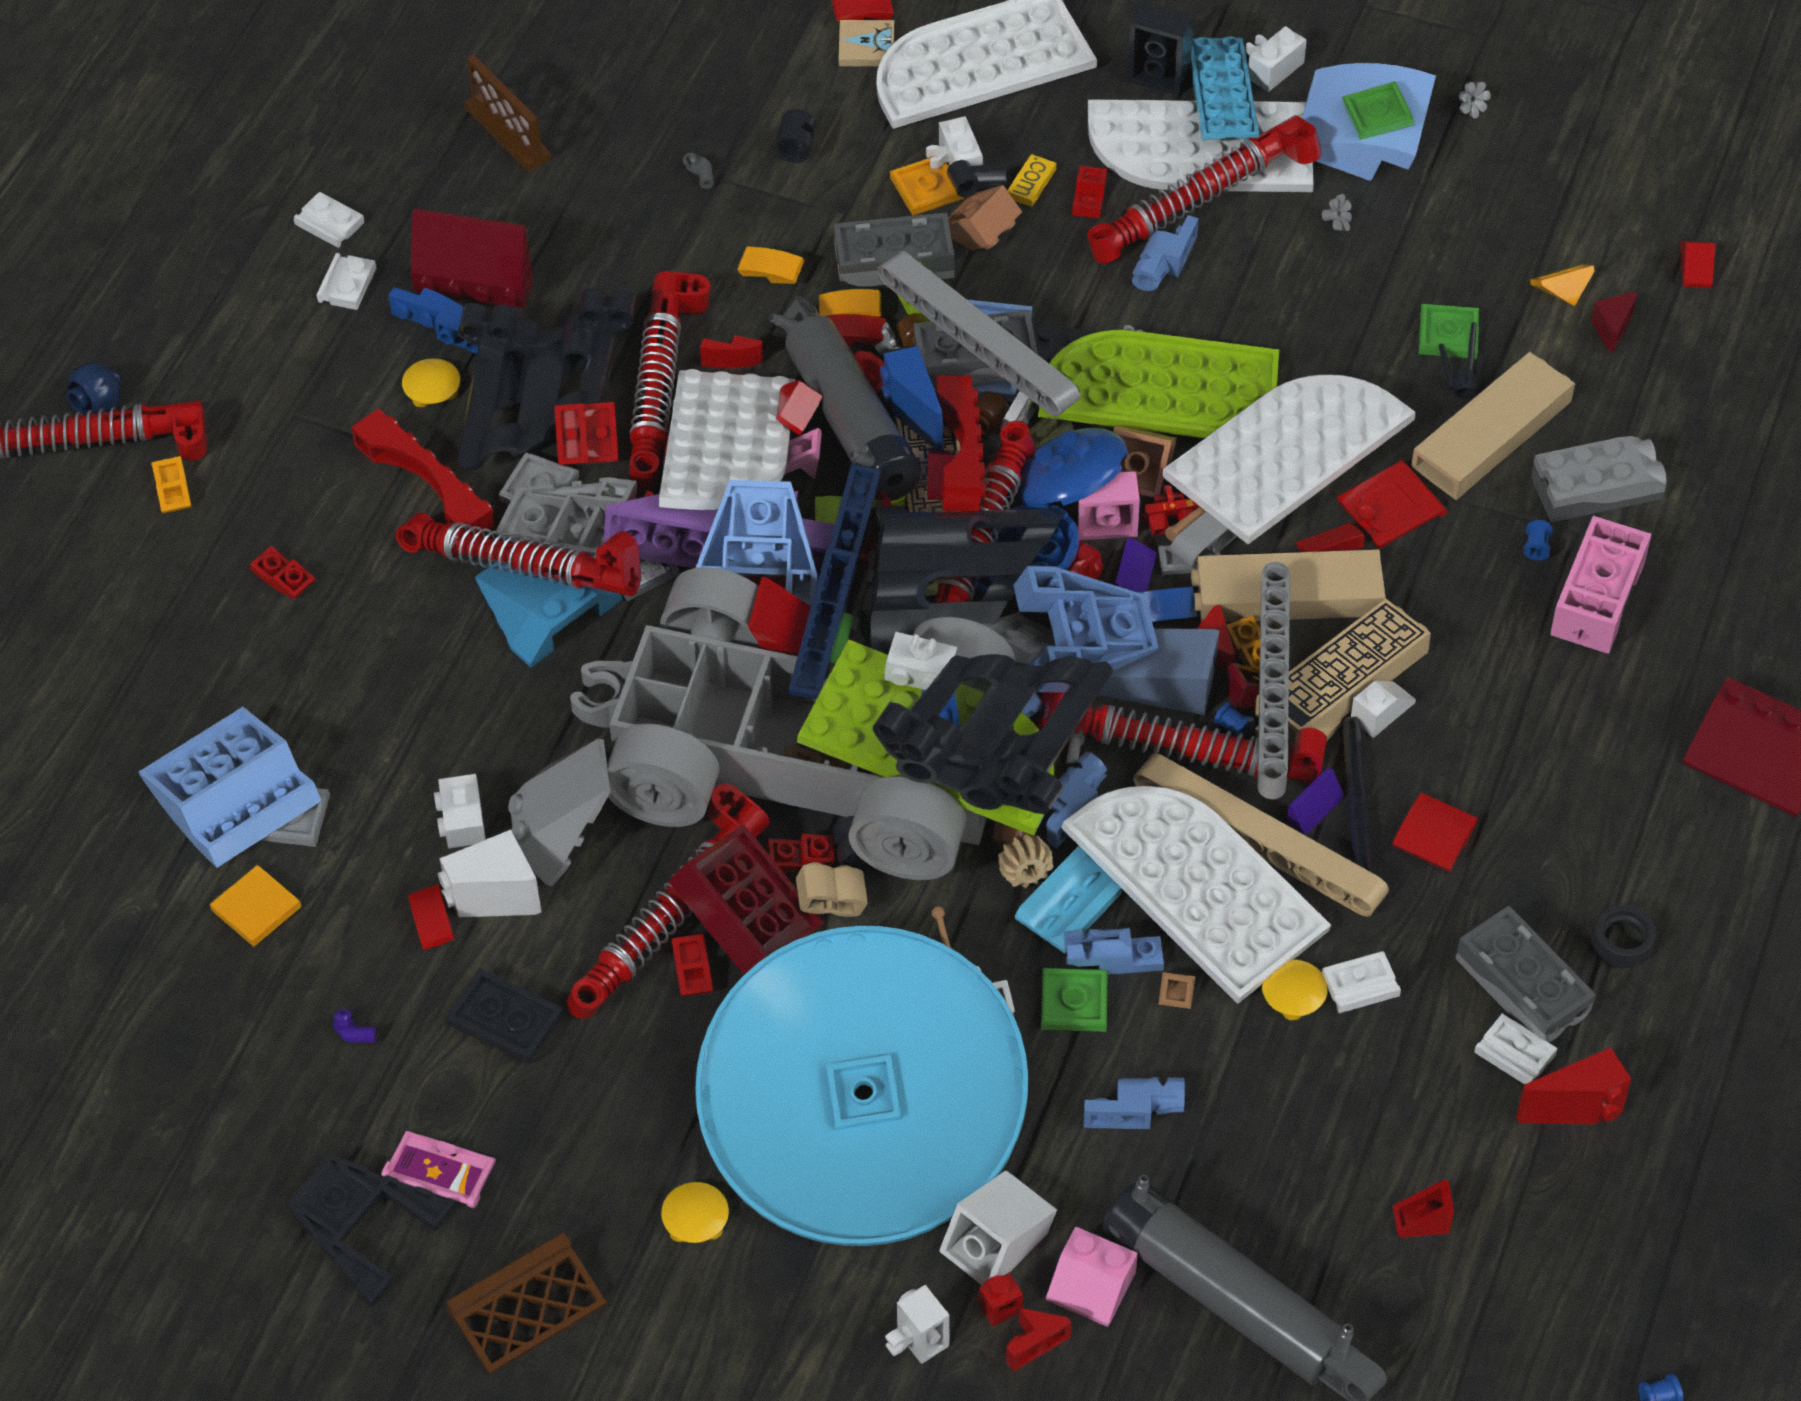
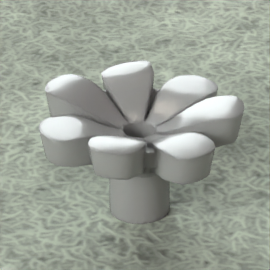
(1474, 98)
(1338, 213)
(889, 340)

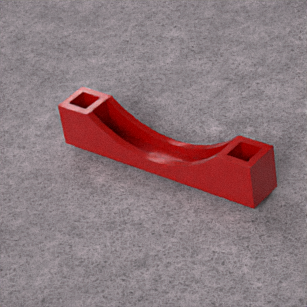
(386, 443)
(963, 475)

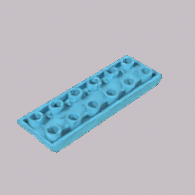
(1223, 89)
(1069, 899)

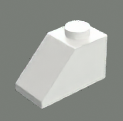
(1380, 706)

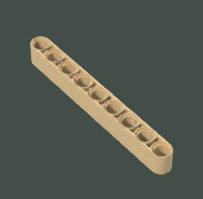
(1273, 839)

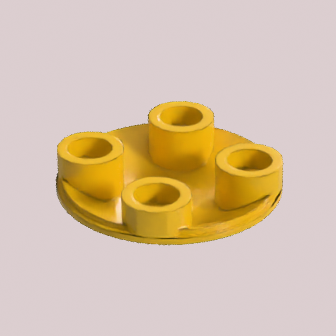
(431, 382)
(1295, 989)
(695, 1213)

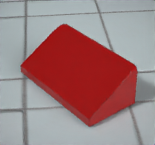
(1338, 539)

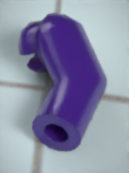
(350, 1031)

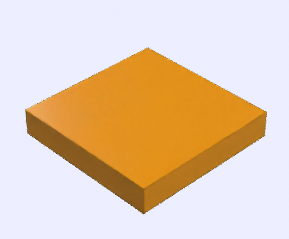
(924, 186)
(255, 905)

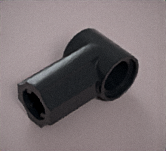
(970, 179)

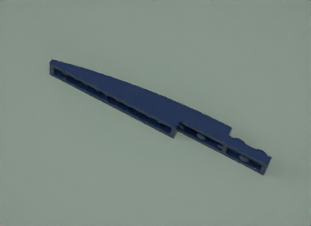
(835, 582)

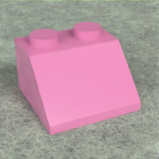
(1111, 510)
(1092, 1276)

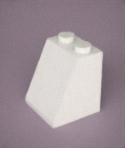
(490, 879)
(996, 1227)

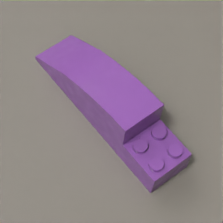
(680, 534)

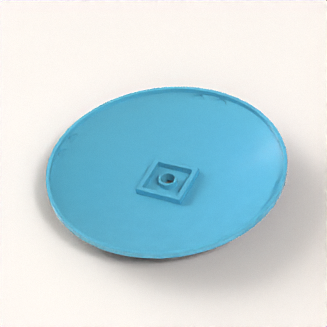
(847, 1015)

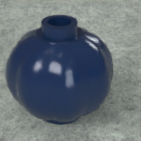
(93, 386)

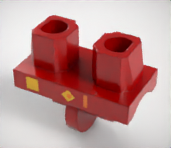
(1167, 507)

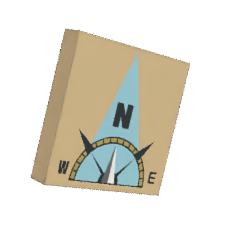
(864, 41)

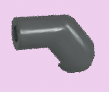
(700, 167)

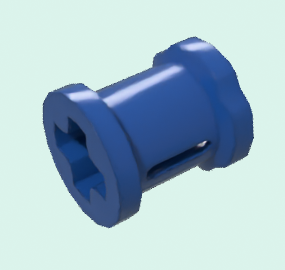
(1538, 540)
(1233, 720)
(1662, 1390)

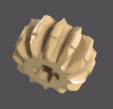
(1025, 861)

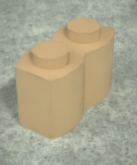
(831, 890)

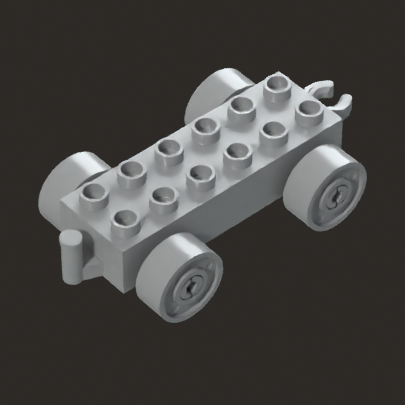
(717, 710)

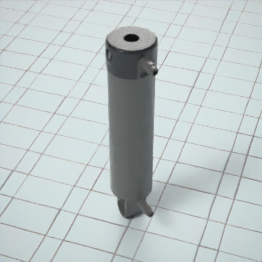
(848, 398)
(1240, 1292)

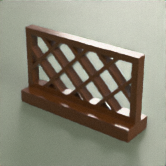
(505, 117)
(510, 1279)

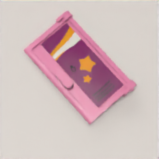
(456, 1177)

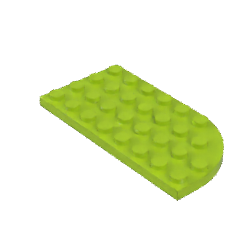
(1163, 381)
(854, 700)

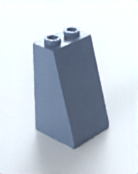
(1174, 675)

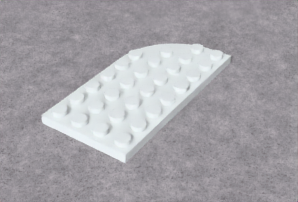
(979, 58)
(1162, 142)
(722, 433)
(1286, 449)
(1198, 883)

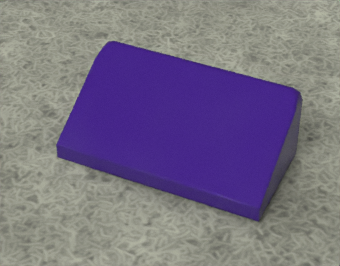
(1136, 566)
(1314, 802)

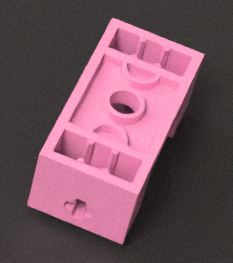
(1593, 604)

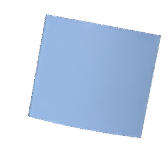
(1334, 129)
(223, 780)

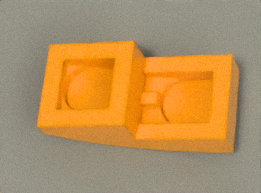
(171, 484)

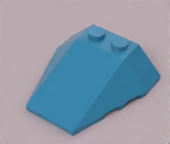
(536, 610)

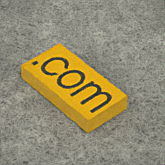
(1031, 180)

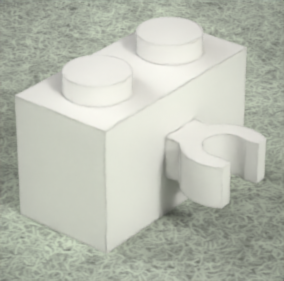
(1276, 58)
(955, 144)
(916, 660)
(461, 811)
(921, 1325)

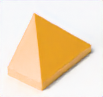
(1565, 284)

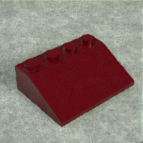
(470, 258)
(1751, 745)
(743, 899)

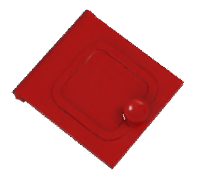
(1395, 500)

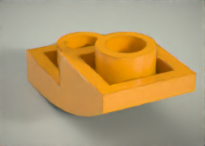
(771, 263)
(851, 302)
(1246, 640)

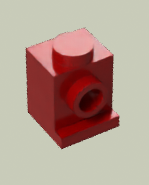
(997, 1293)

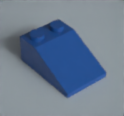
(912, 394)

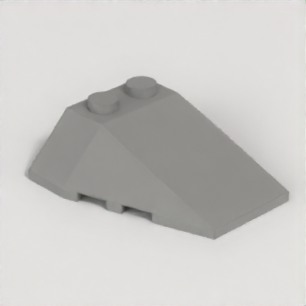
(565, 515)
(556, 806)

